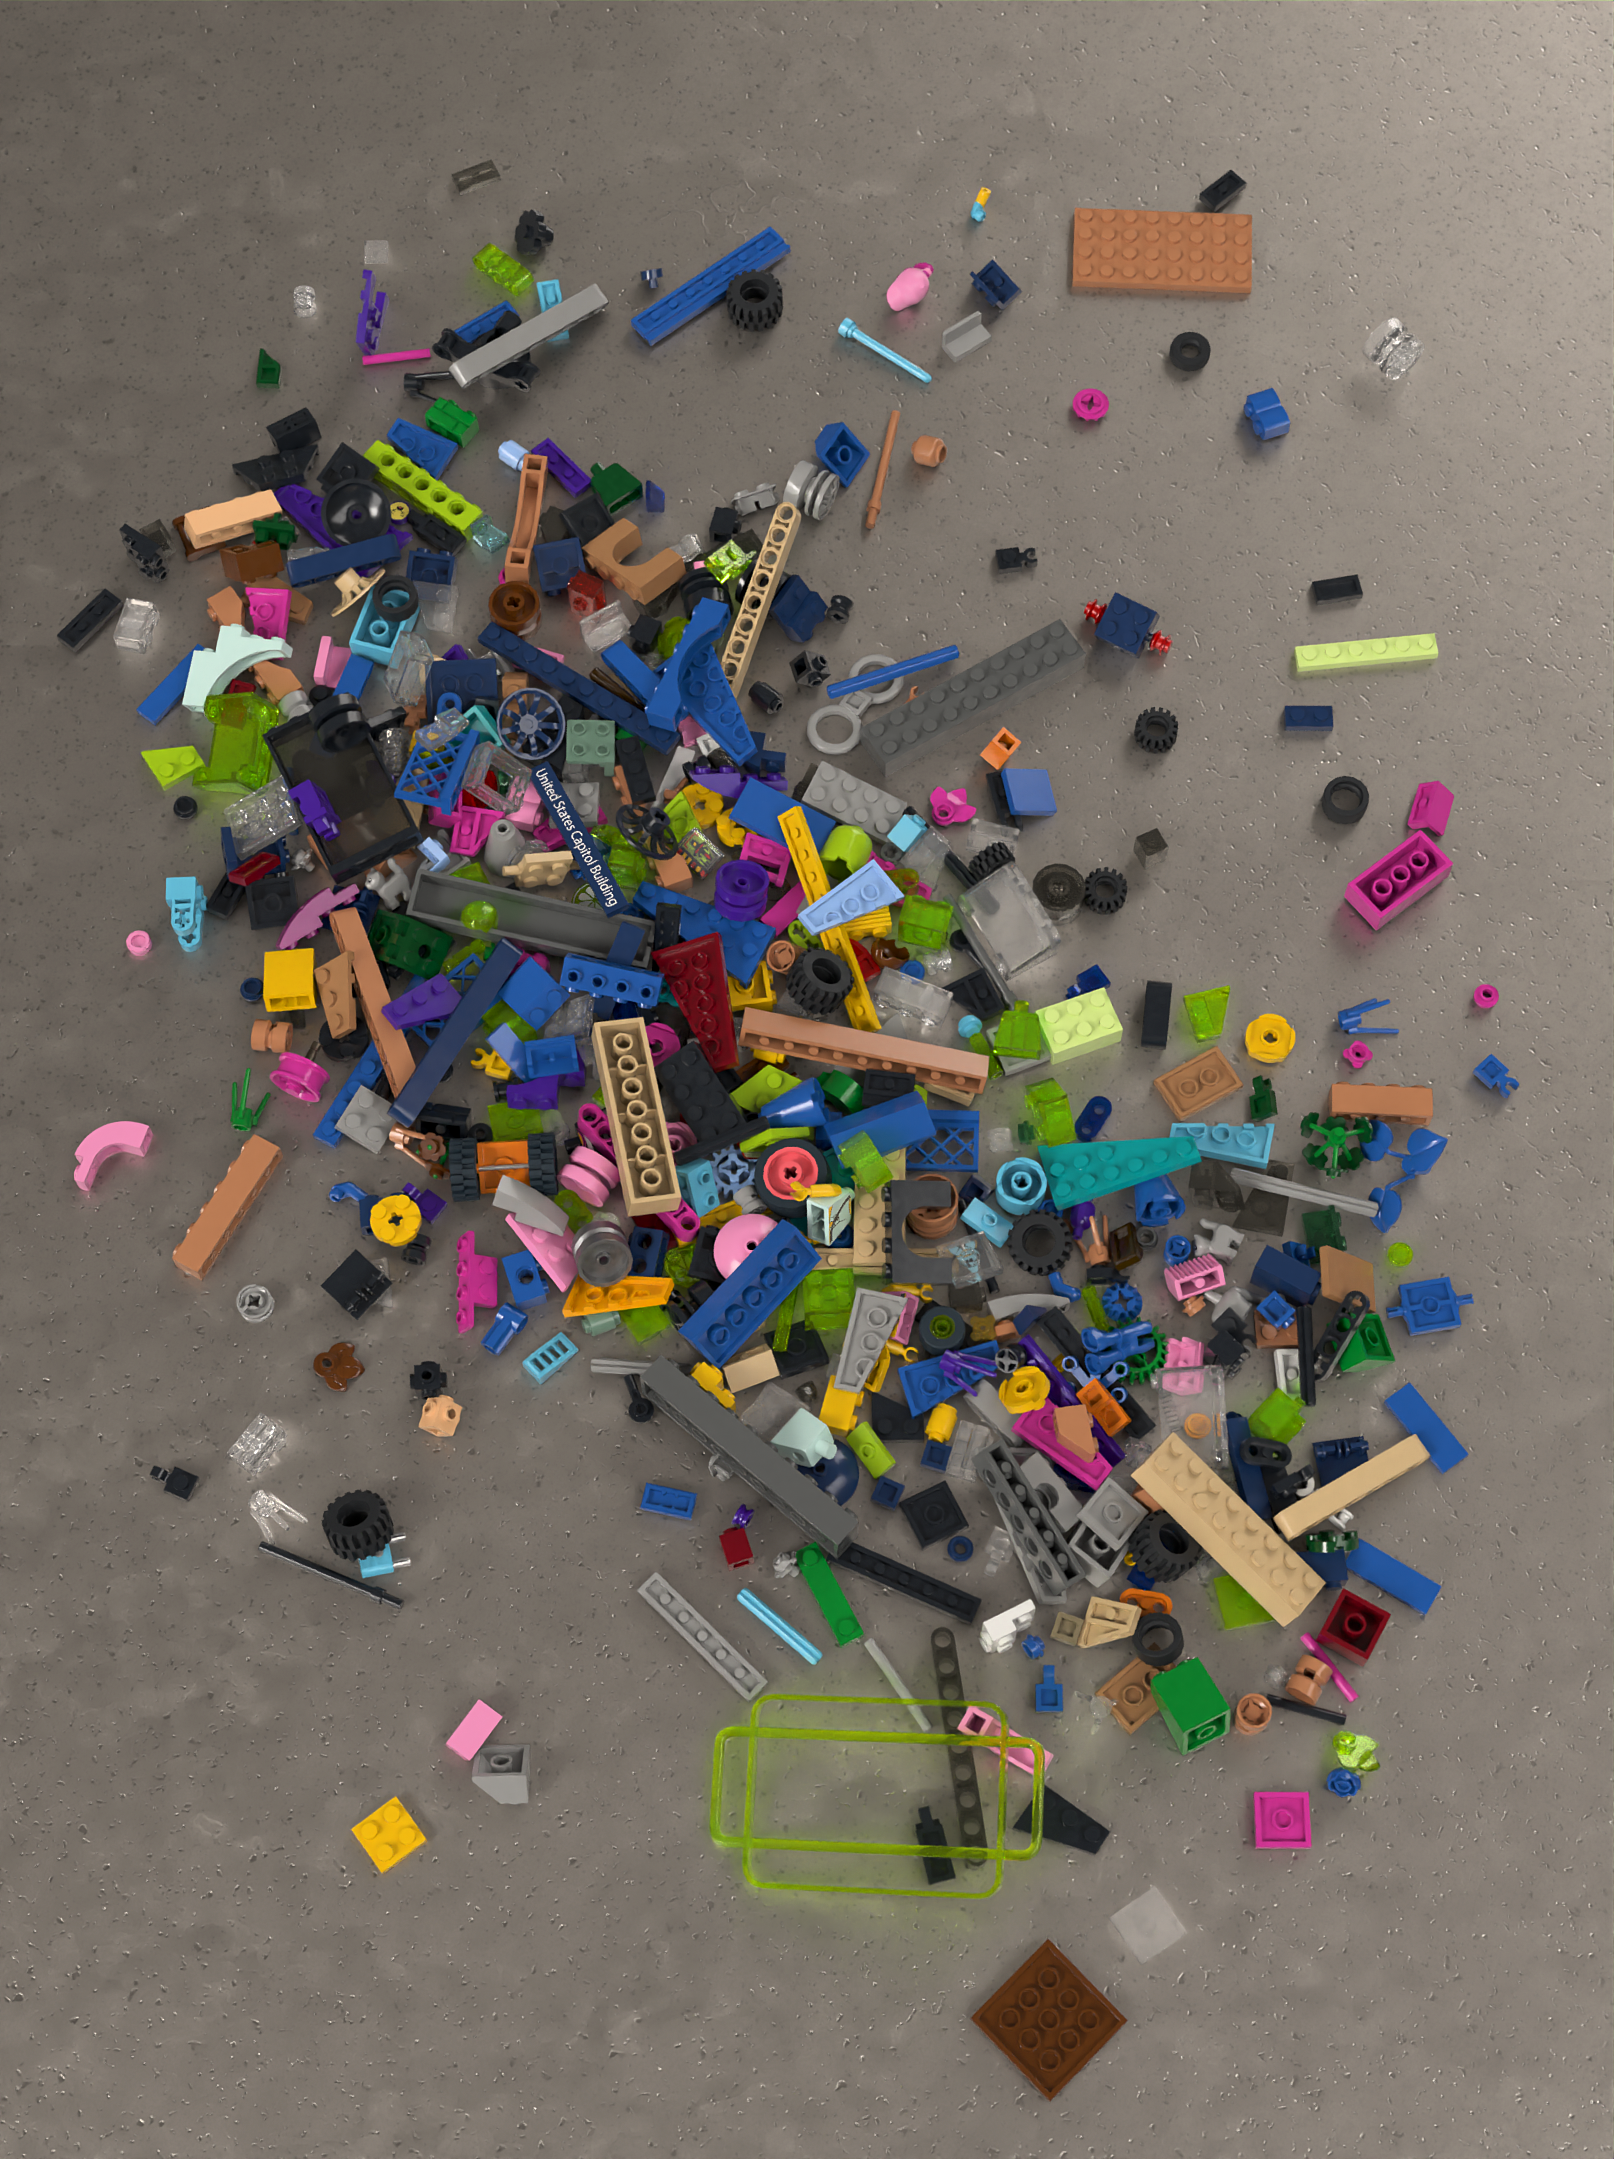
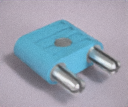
(382, 1562)

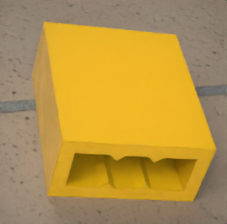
(290, 980)

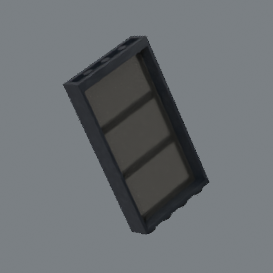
(360, 791)

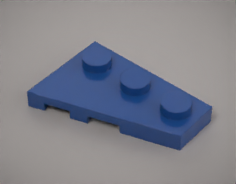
(422, 447)

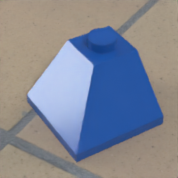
(841, 452)

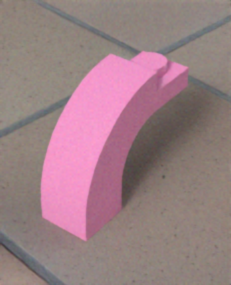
(106, 1141)

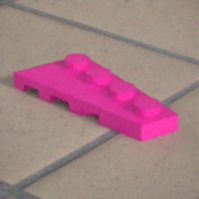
(1038, 1430)

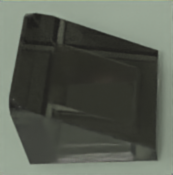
(296, 1017)

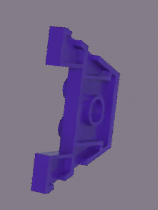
(372, 316)

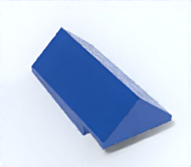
(888, 1124)

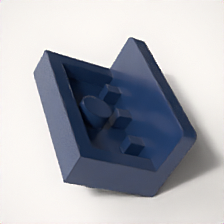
(996, 284)

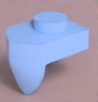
(433, 851)

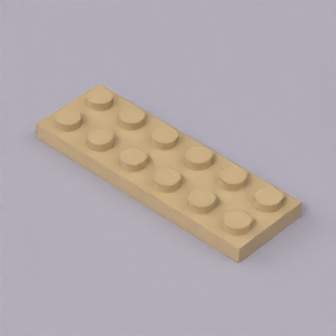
(868, 1214)

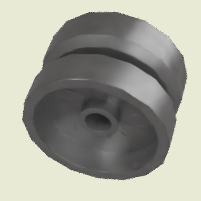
(601, 1253)

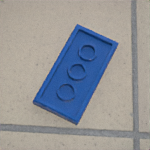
(759, 811)

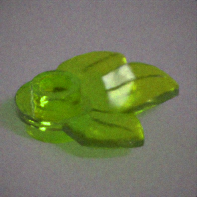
(1355, 1752)

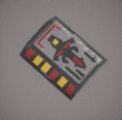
(699, 852)

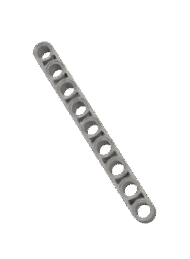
(528, 336)

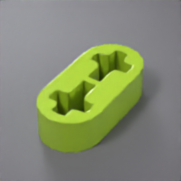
(796, 939)

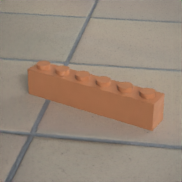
(227, 1206)

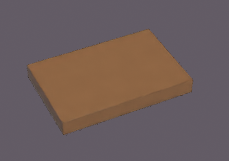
(1198, 1083)
(1344, 1274)
(1133, 1690)

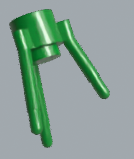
(242, 1118)

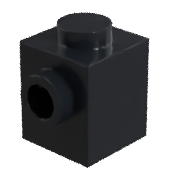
(724, 525)
(644, 634)

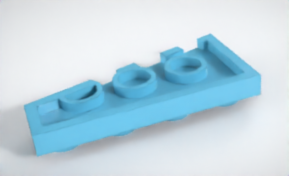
(1234, 1144)

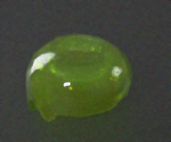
(479, 915)

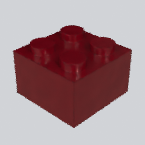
(1353, 1627)

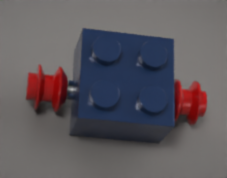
(1127, 625)

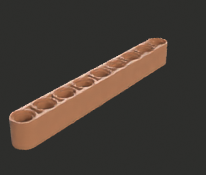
(372, 997)

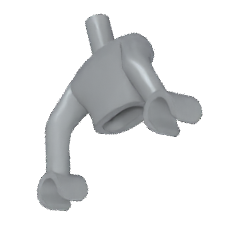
(1238, 1300)

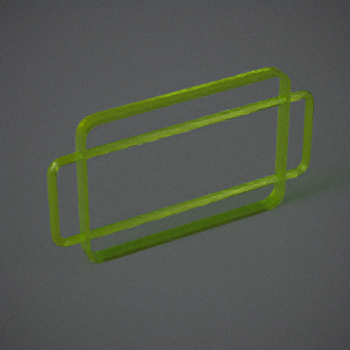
(755, 1732)

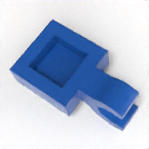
(1048, 1695)

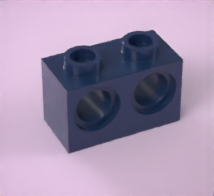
(652, 1255)

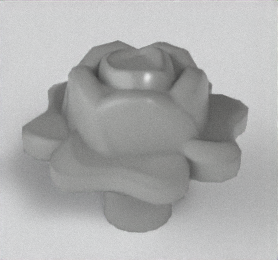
(302, 859)
(785, 1564)

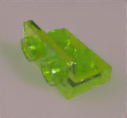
(728, 561)

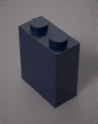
(1286, 1276)

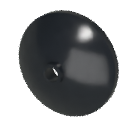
(351, 496)

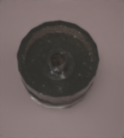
(1060, 892)

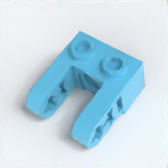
(187, 909)

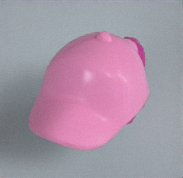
(909, 286)

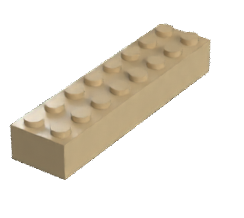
(635, 1117)
(1228, 1529)

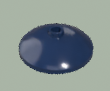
(840, 1473)

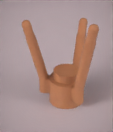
(402, 1135)
(1098, 1252)

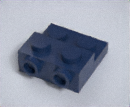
(558, 563)
(432, 567)
(798, 609)

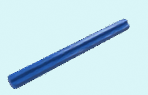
(893, 671)

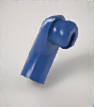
(345, 1190)

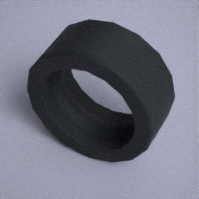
(391, 583)
(1345, 816)
(1164, 1656)

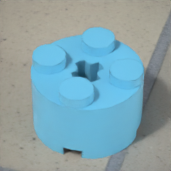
(1016, 1173)

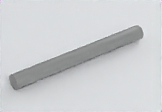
(897, 1683)

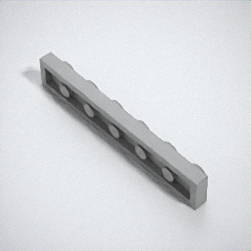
(702, 1637)

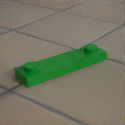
(828, 1595)

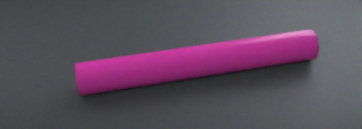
(396, 356)
(1336, 1676)

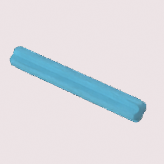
(779, 1626)

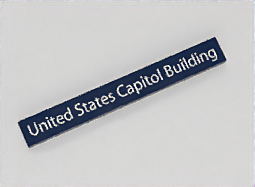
(578, 840)

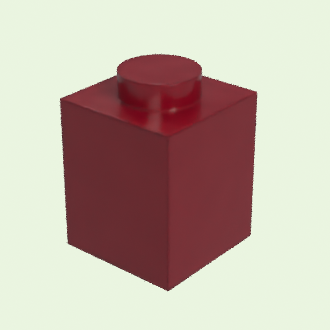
(736, 1548)

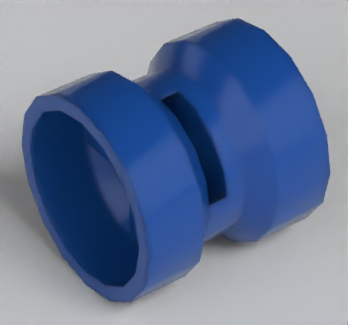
(1179, 1246)

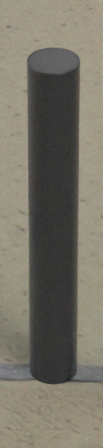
(1306, 1709)

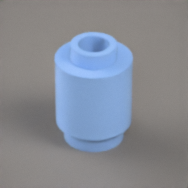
(512, 454)

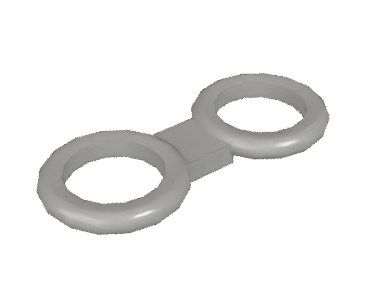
(853, 706)

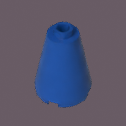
(798, 1107)
(1157, 1201)

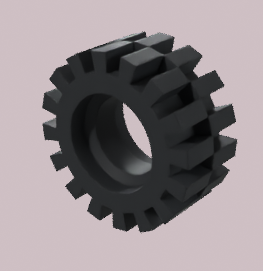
(1156, 718)
(990, 860)
(1108, 878)

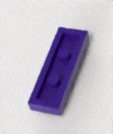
(563, 468)

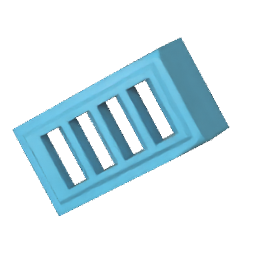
(537, 1356)

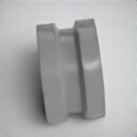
(253, 1313)

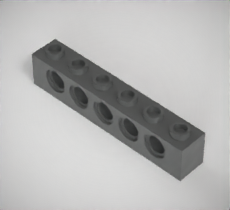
(1028, 1517)

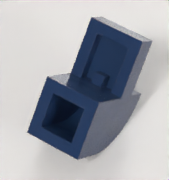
(764, 759)

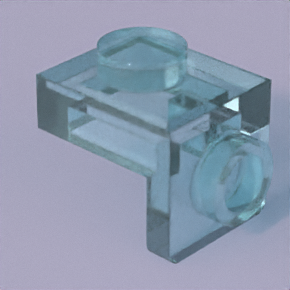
(487, 535)

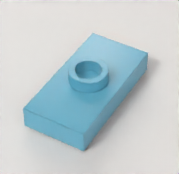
(985, 1219)

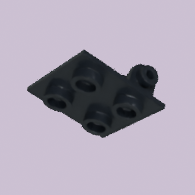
(356, 1284)

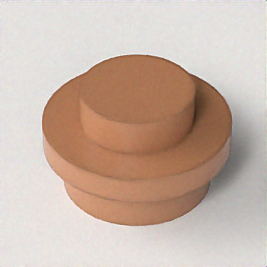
(1193, 1305)

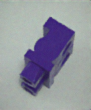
(317, 809)

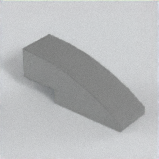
(530, 1206)
(1010, 1306)

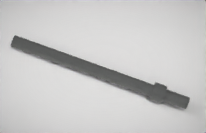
(1008, 997)

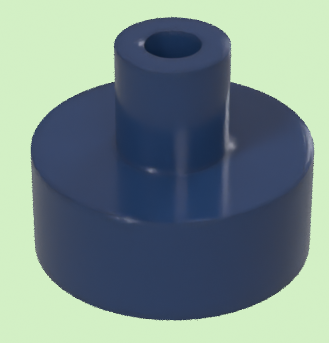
(651, 276)

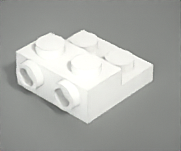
(1001, 1630)

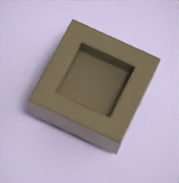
(1067, 1628)

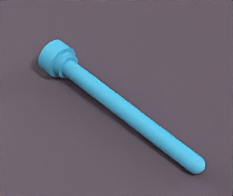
(849, 329)

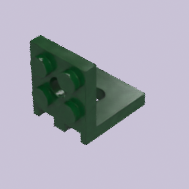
(397, 941)

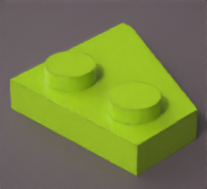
(172, 764)

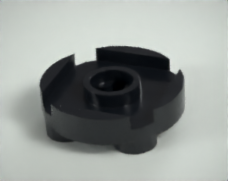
(347, 1049)

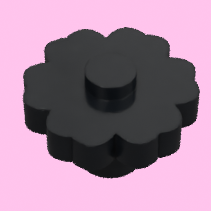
(532, 233)

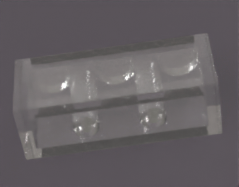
(912, 997)

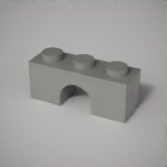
(1062, 1504)

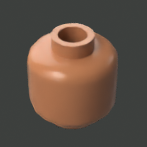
(929, 451)

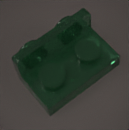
(1322, 1229)

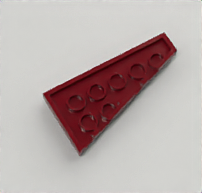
(701, 988)

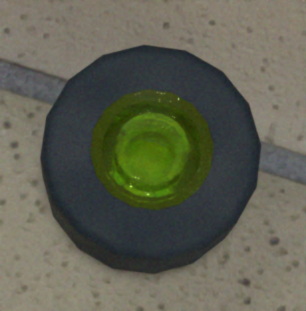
(939, 1339)

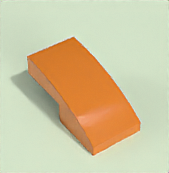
(1103, 1407)

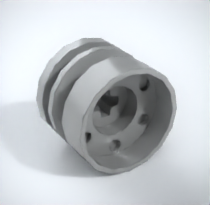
(811, 490)

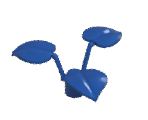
(1424, 1150)

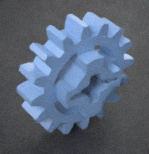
(722, 1172)

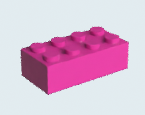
(1398, 880)

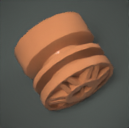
(938, 1223)

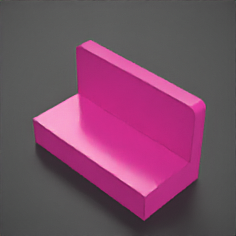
(1431, 807)

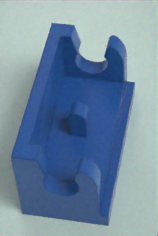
(551, 1056)

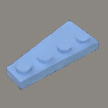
(854, 897)

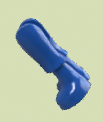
(1122, 1341)

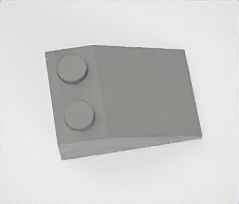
(1095, 1554)

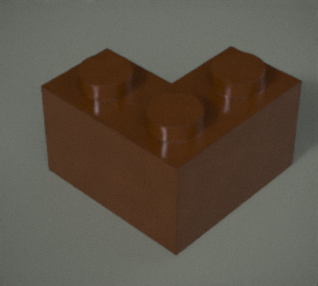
(250, 562)

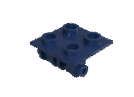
(365, 903)
(1339, 1457)

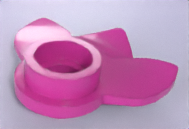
(951, 804)

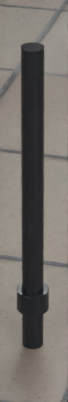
(377, 1594)

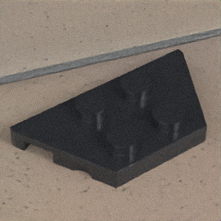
(278, 469)

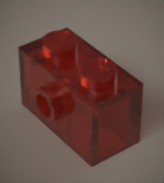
(586, 594)

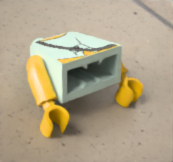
(826, 1210)

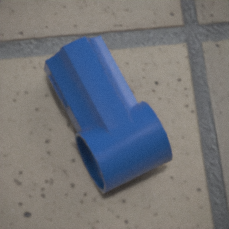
(507, 1324)

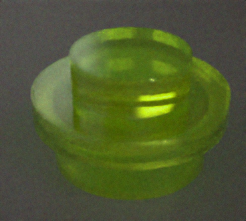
(1400, 1254)

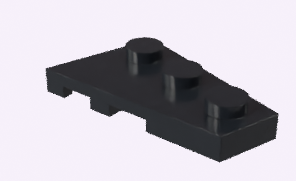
(1065, 1824)

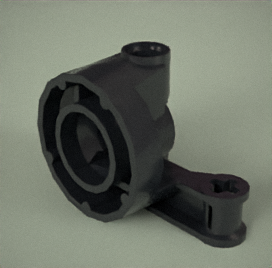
(516, 374)

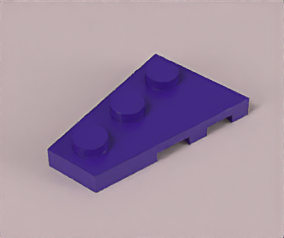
(424, 1003)

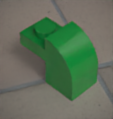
(842, 1092)

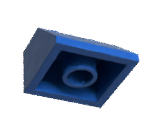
(533, 993)

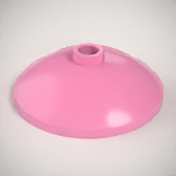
(733, 1238)

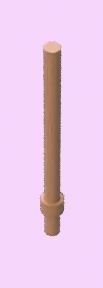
(874, 505)

